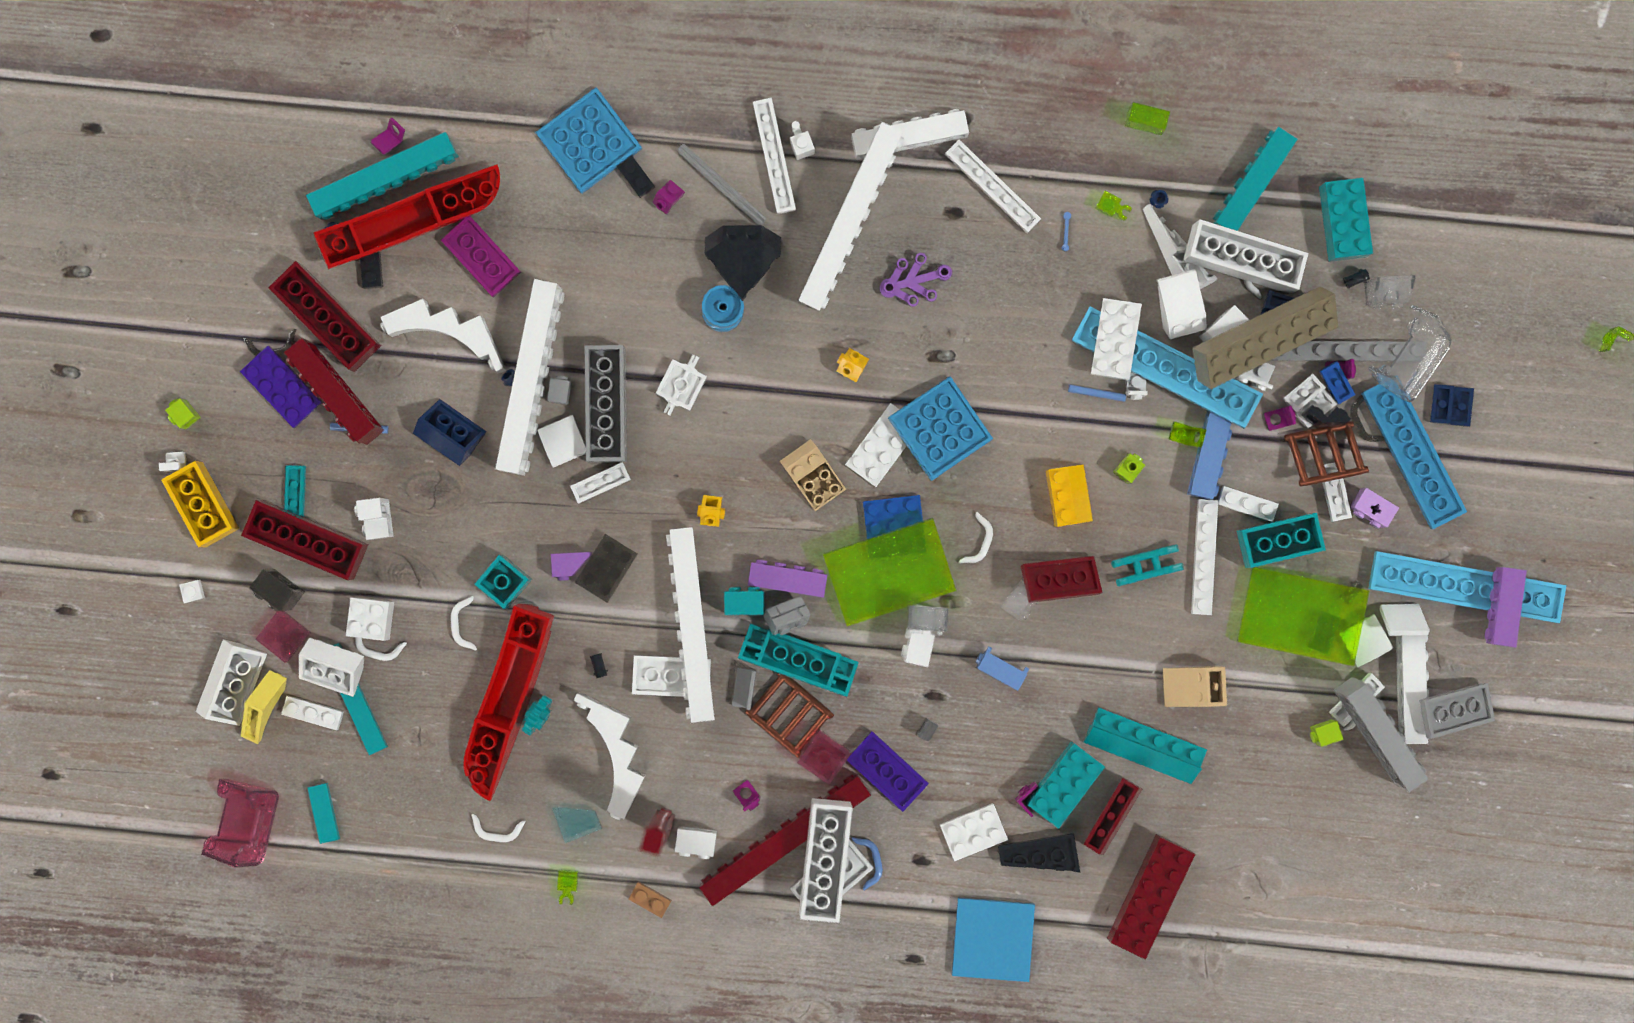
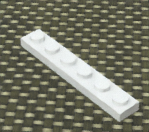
(774, 156)
(993, 186)
(1204, 557)

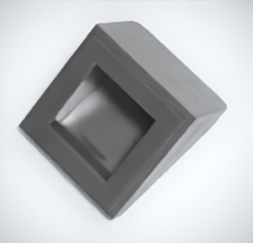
(927, 730)

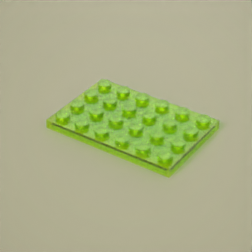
(889, 572)
(1303, 616)

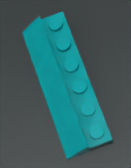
(798, 660)
(1145, 746)

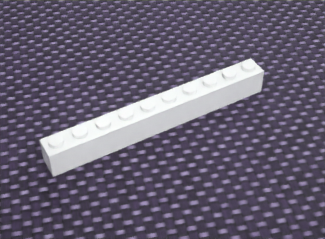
(691, 625)

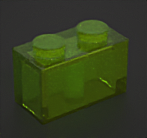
(1147, 118)

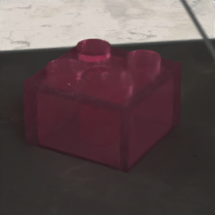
(824, 756)

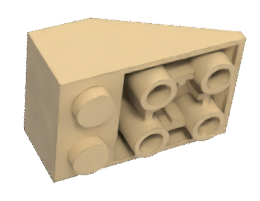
(812, 475)
(1195, 686)

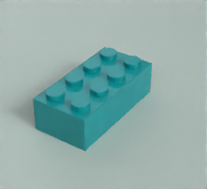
(1345, 219)
(1281, 540)
(1065, 784)

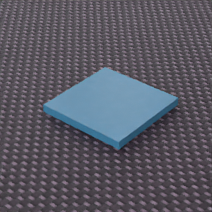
(588, 140)
(940, 428)
(993, 939)

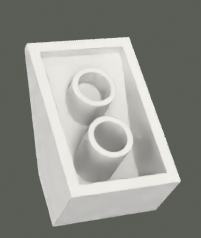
(1181, 304)

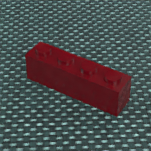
(1113, 816)

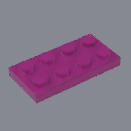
(481, 256)

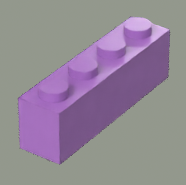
(787, 579)
(1505, 606)

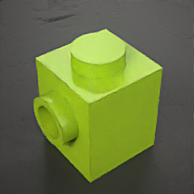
(182, 413)
(1129, 468)
(1326, 733)

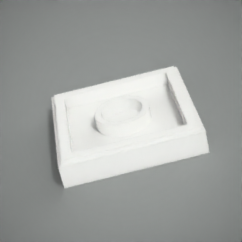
(1404, 619)

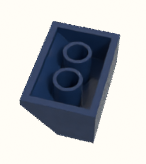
(449, 432)

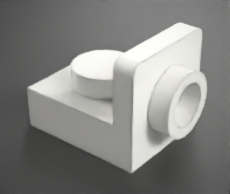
(1136, 387)
(174, 462)

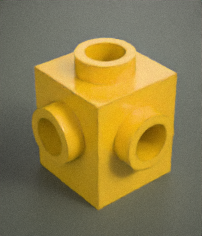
(852, 364)
(711, 511)

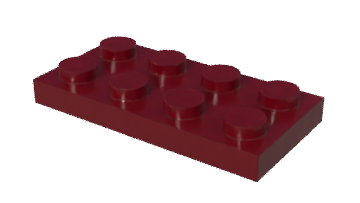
(1061, 579)

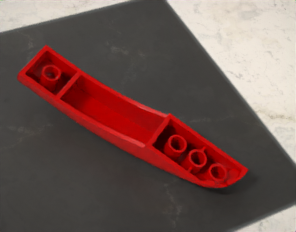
(408, 217)
(506, 698)

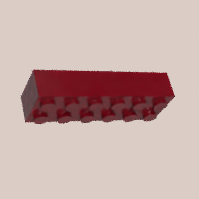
(324, 316)
(333, 391)
(304, 540)
(1150, 896)

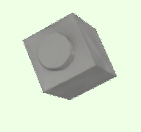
(559, 390)

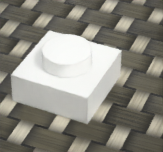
(192, 591)

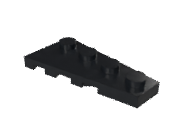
(1044, 853)

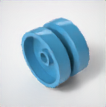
(719, 319)

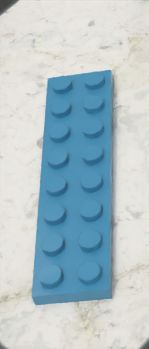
(1415, 456)

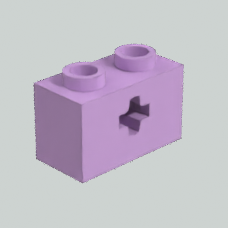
(1384, 509)

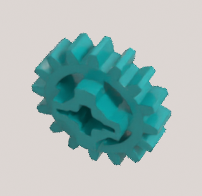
(537, 715)

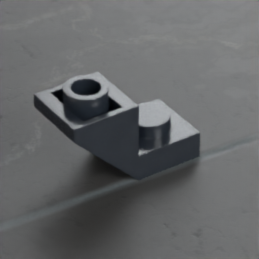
(1335, 417)

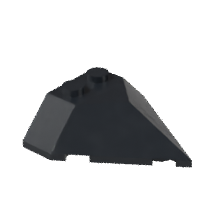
(742, 254)

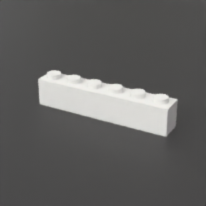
(917, 132)
(1411, 686)

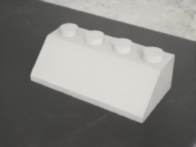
(230, 682)

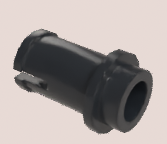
(1356, 278)
(598, 665)

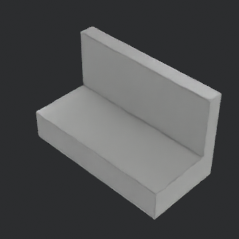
(744, 688)

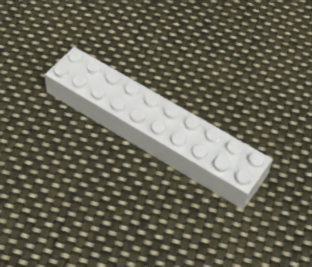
(850, 216)
(529, 377)

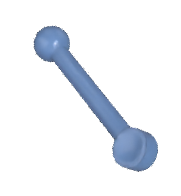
(1067, 215)

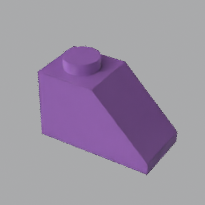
(568, 564)

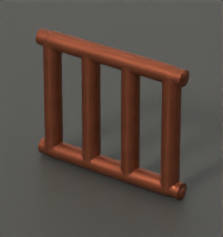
(1323, 476)
(781, 737)

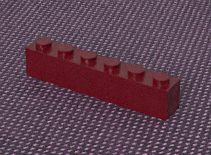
(657, 832)

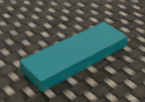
(295, 489)
(323, 813)

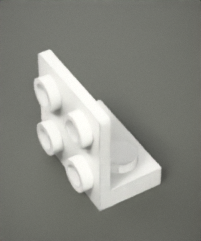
(1258, 376)

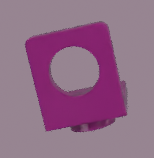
(389, 138)
(1347, 367)
(1287, 417)
(1024, 792)
(748, 803)

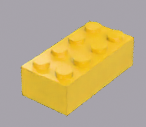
(200, 504)

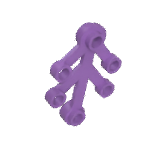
(913, 281)

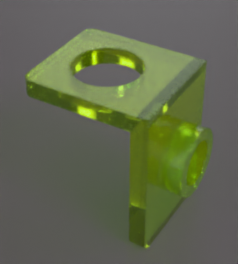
(1609, 338)
(1185, 434)

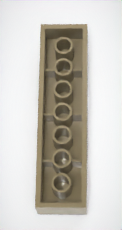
(1265, 337)

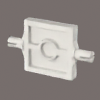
(681, 385)

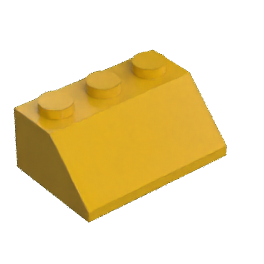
(1069, 495)

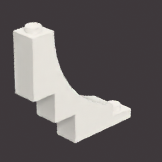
(471, 333)
(611, 726)

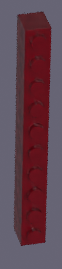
(775, 845)

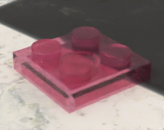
(283, 635)

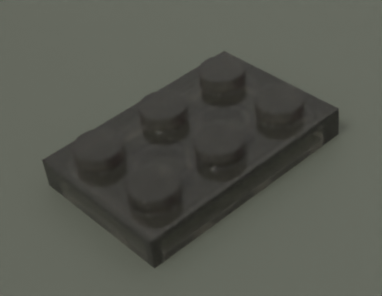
(606, 568)

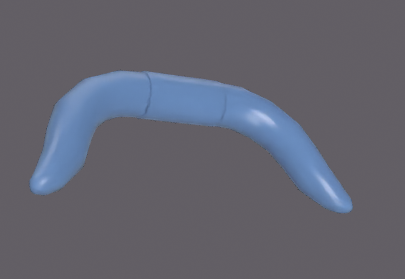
(876, 858)

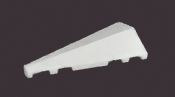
(1174, 248)

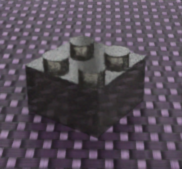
(276, 590)

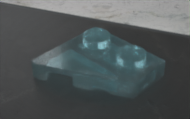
(576, 822)

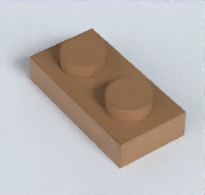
(650, 899)

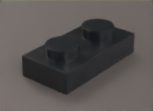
(636, 176)
(371, 271)

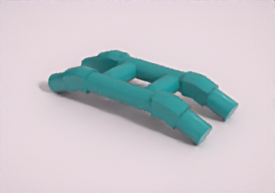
(1139, 574)

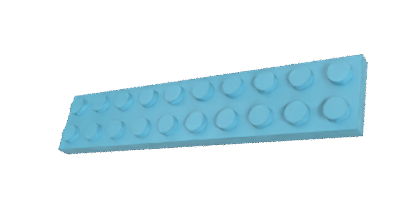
(1178, 374)
(1459, 585)

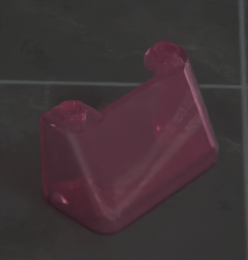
(243, 824)

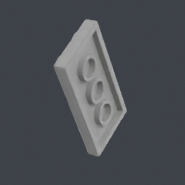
(1457, 710)

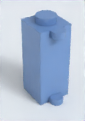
(1000, 669)

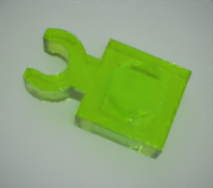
(1110, 204)
(567, 883)

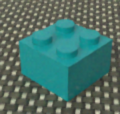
(503, 581)
(744, 602)

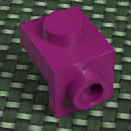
(668, 196)

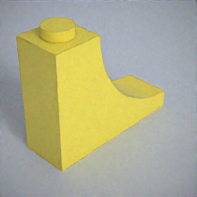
(260, 705)

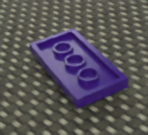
(281, 386)
(887, 771)

